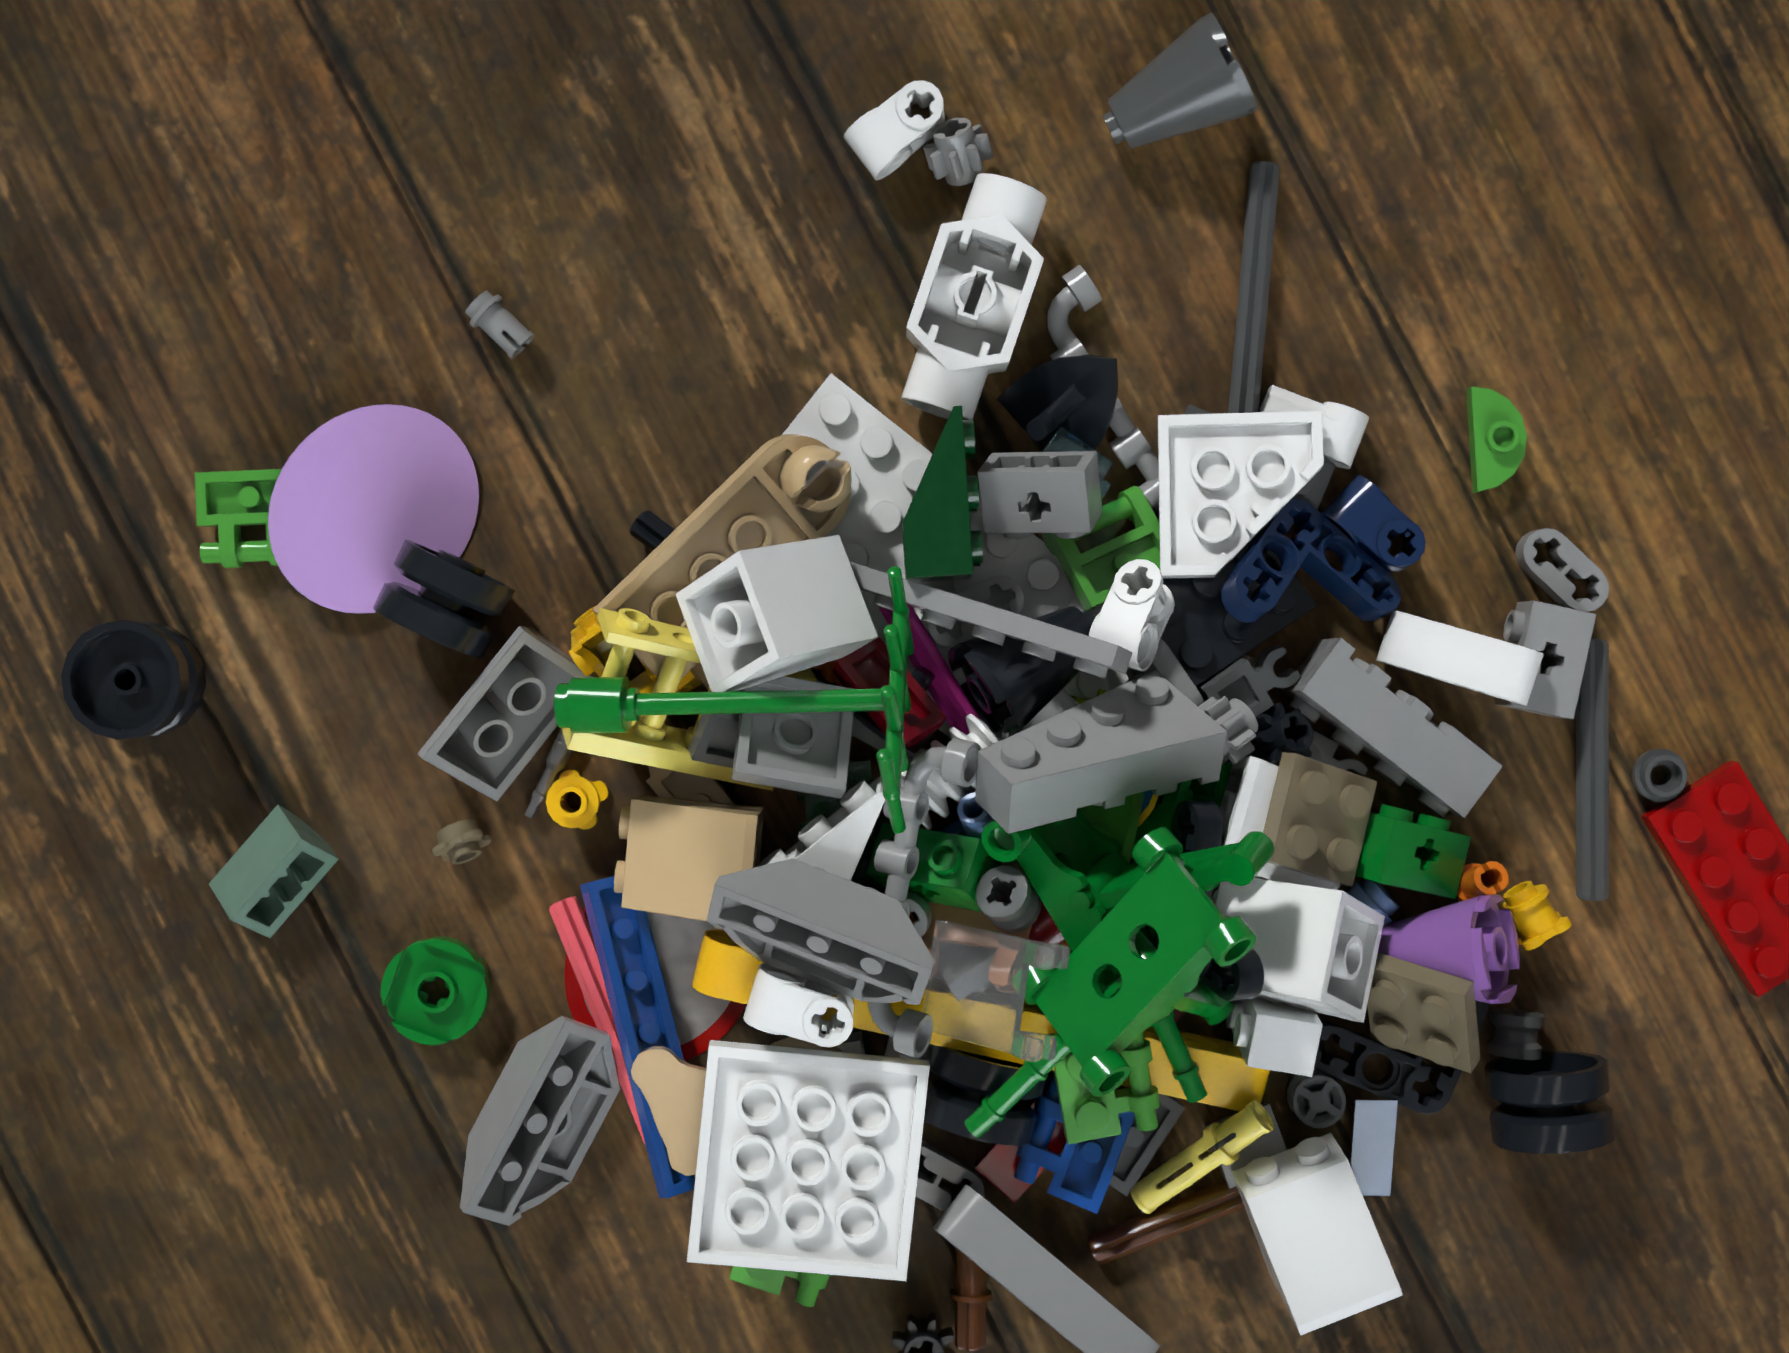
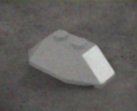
(824, 930)
(538, 1120)

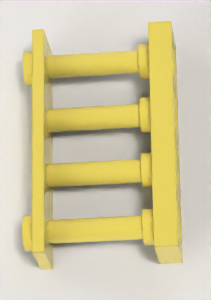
(650, 739)

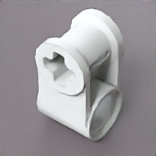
(890, 133)
(1135, 612)
(794, 1006)

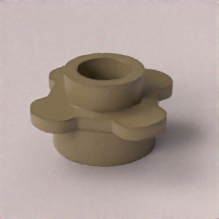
(460, 842)

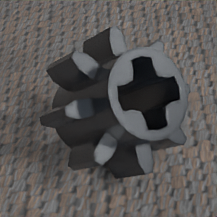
(1281, 733)
(923, 1330)

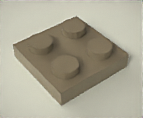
(1318, 818)
(1424, 1013)

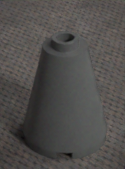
(1182, 89)

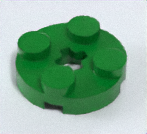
(409, 1003)

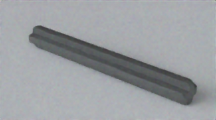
(1254, 287)
(1593, 776)

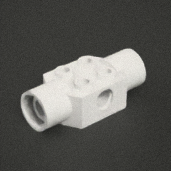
(974, 296)

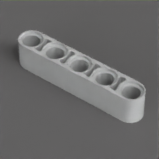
(1038, 1278)

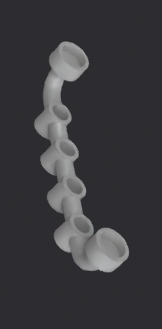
(1130, 443)
(900, 861)

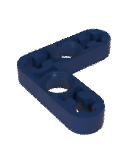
(1307, 551)

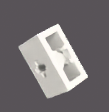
(1275, 1035)

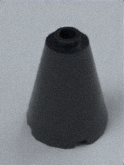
(1011, 685)

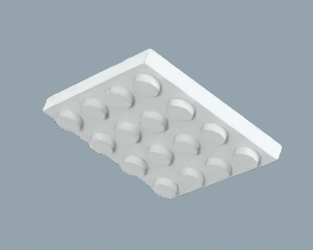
(808, 1160)

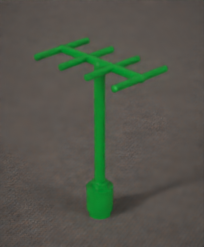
(612, 703)

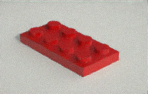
(1732, 869)

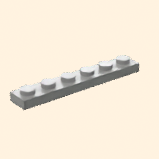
(994, 624)

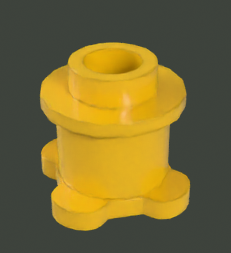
(591, 796)
(1533, 914)

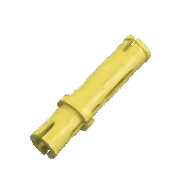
(1247, 1125)

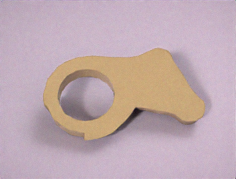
(676, 1098)

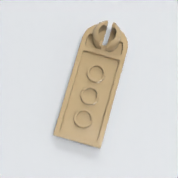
(752, 509)

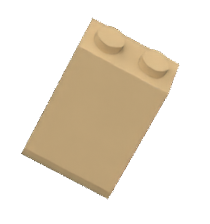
(681, 850)

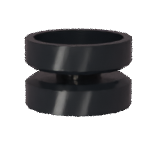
(445, 595)
(102, 683)
(963, 1086)
(1550, 1103)

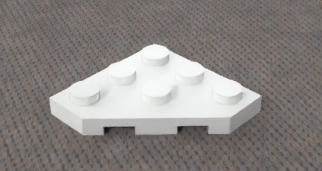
(1227, 480)

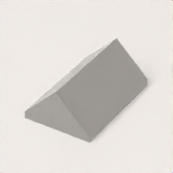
(503, 714)

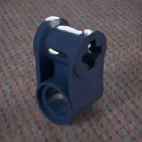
(1371, 520)

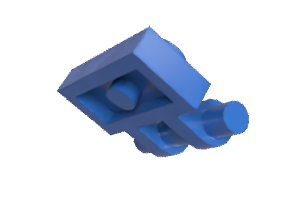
(1082, 1168)

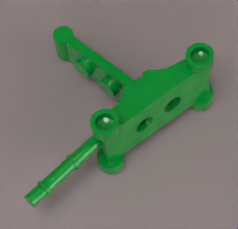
(1085, 877)
(1149, 982)

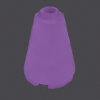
(1461, 940)

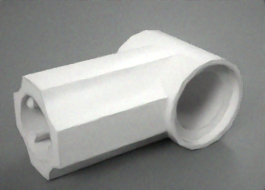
(1341, 424)

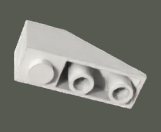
(841, 838)

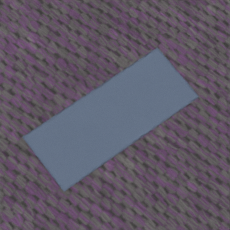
(1374, 1145)

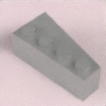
(1391, 729)
(1098, 753)

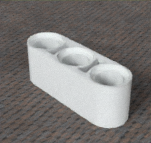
(1460, 657)

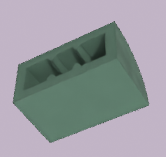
(272, 872)

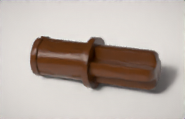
(970, 1304)

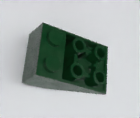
(938, 519)

